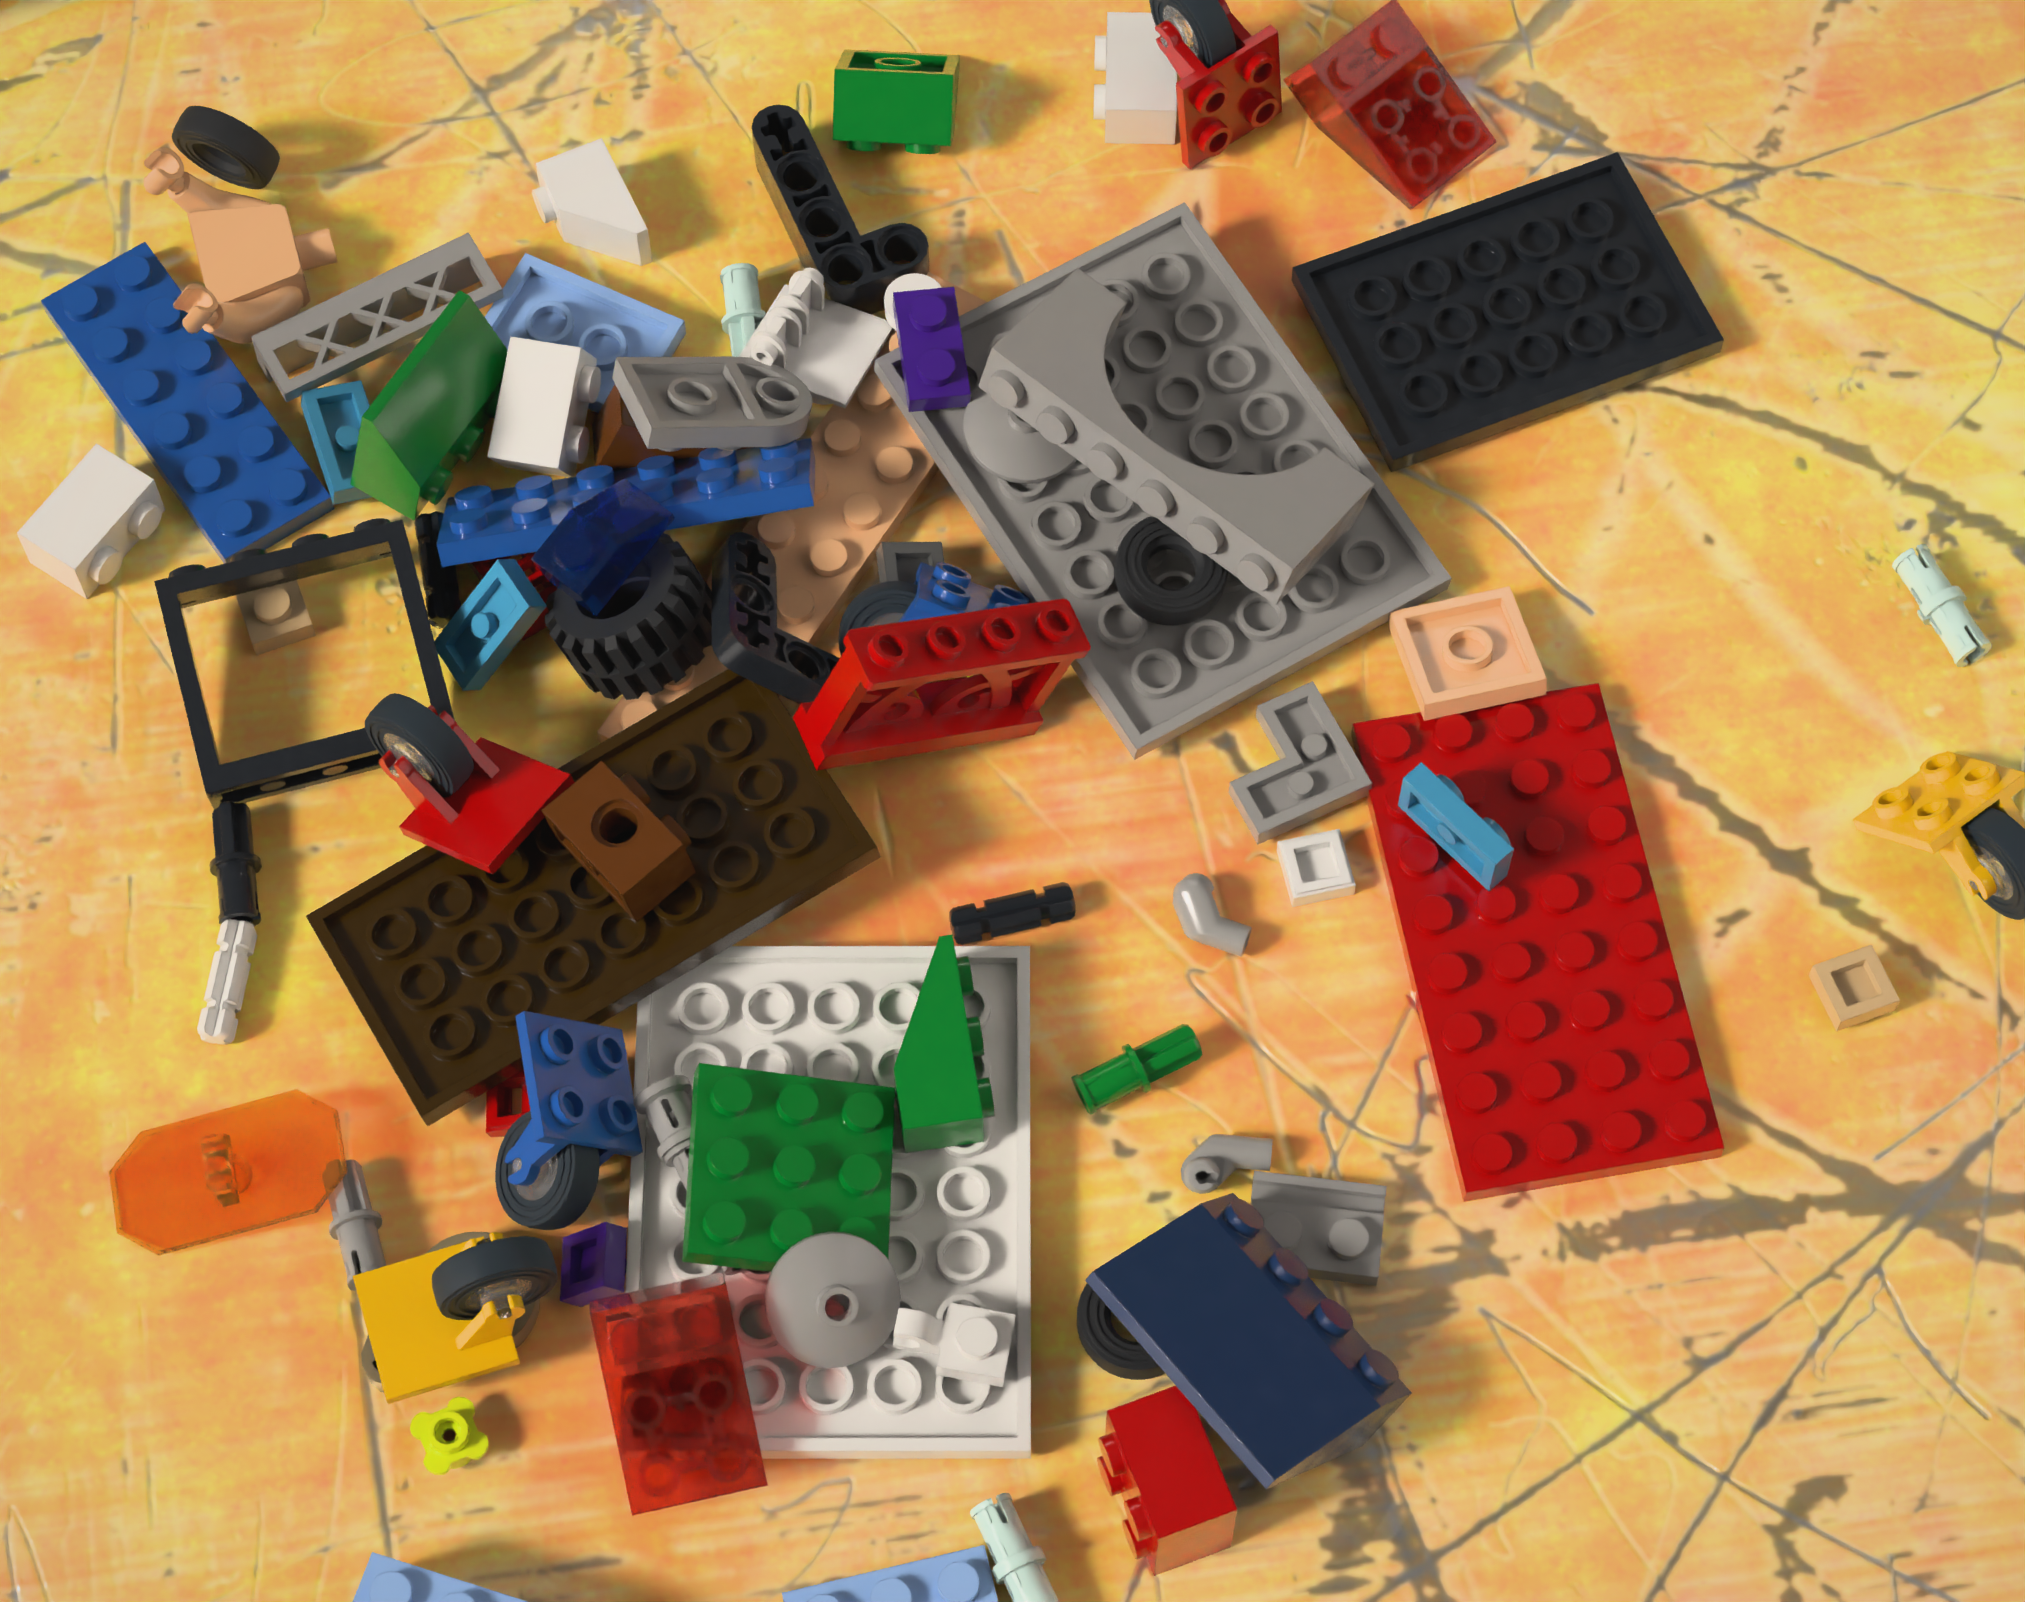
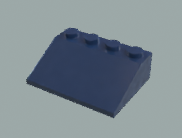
(1251, 1340)

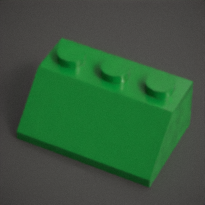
(431, 411)

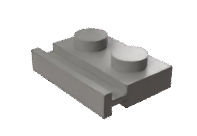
(1325, 1223)

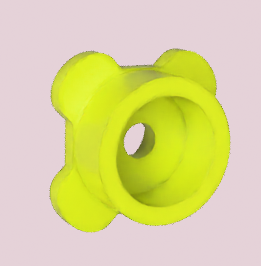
(453, 1454)

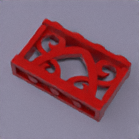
(883, 709)

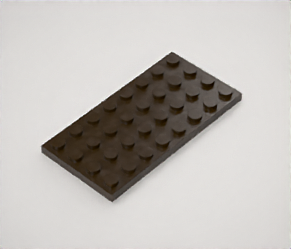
(456, 953)

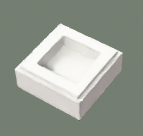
(1315, 868)

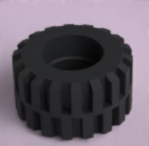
(644, 632)

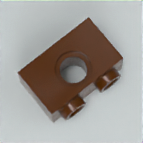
(634, 871)

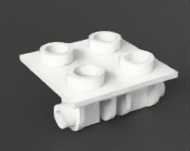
(818, 339)

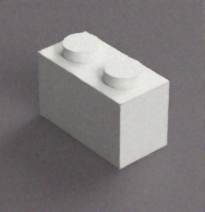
(1139, 82)
(544, 407)
(92, 521)

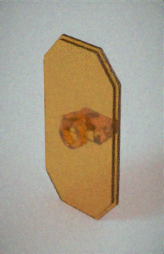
(228, 1172)

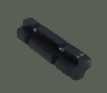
(438, 581)
(1012, 913)

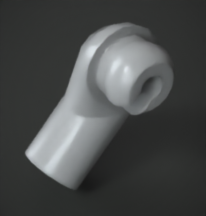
(1201, 917)
(1220, 1156)

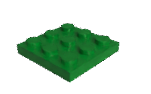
(784, 1163)

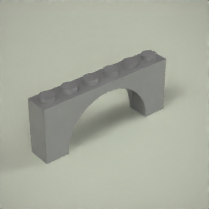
(1252, 525)

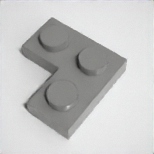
(1314, 768)

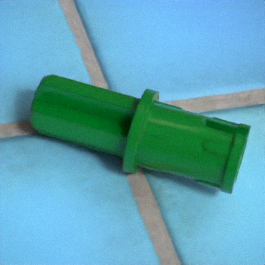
(1137, 1067)

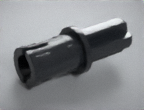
(235, 863)

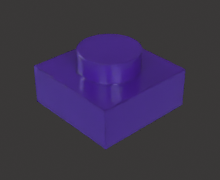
(593, 1264)

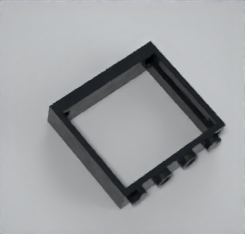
(256, 569)

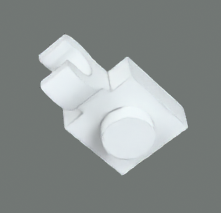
(970, 1342)

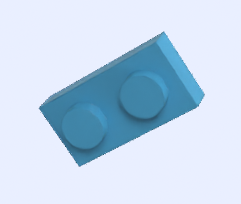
(334, 426)
(489, 624)
(1441, 812)

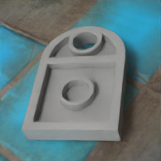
(712, 402)

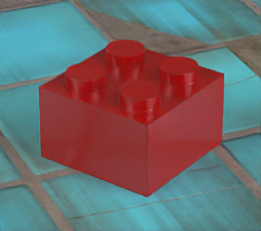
(1168, 1481)

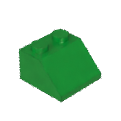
(895, 100)

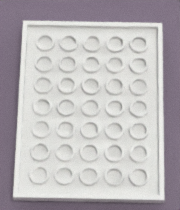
(953, 1211)

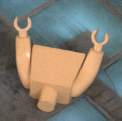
(244, 254)

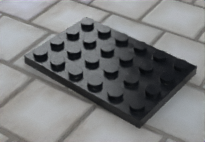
(1505, 311)

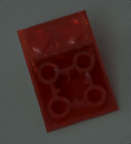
(1391, 105)
(677, 1393)

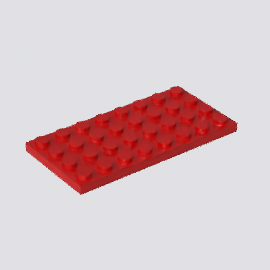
(1558, 988)

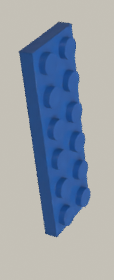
(187, 406)
(696, 490)

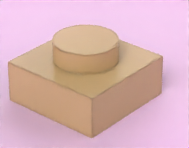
(275, 616)
(1854, 987)

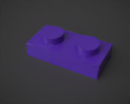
(931, 349)

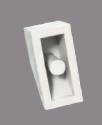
(591, 203)

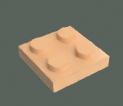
(1467, 653)

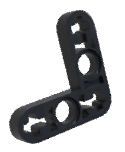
(746, 624)

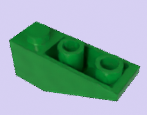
(935, 1069)

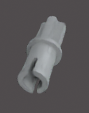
(355, 1224)

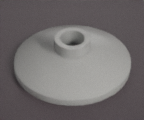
(1008, 445)
(812, 1274)

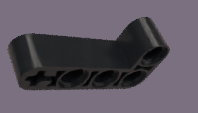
(821, 210)

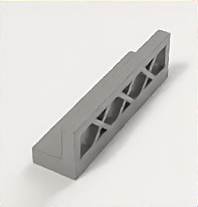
(369, 310)

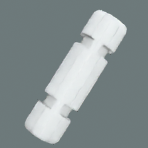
(227, 982)

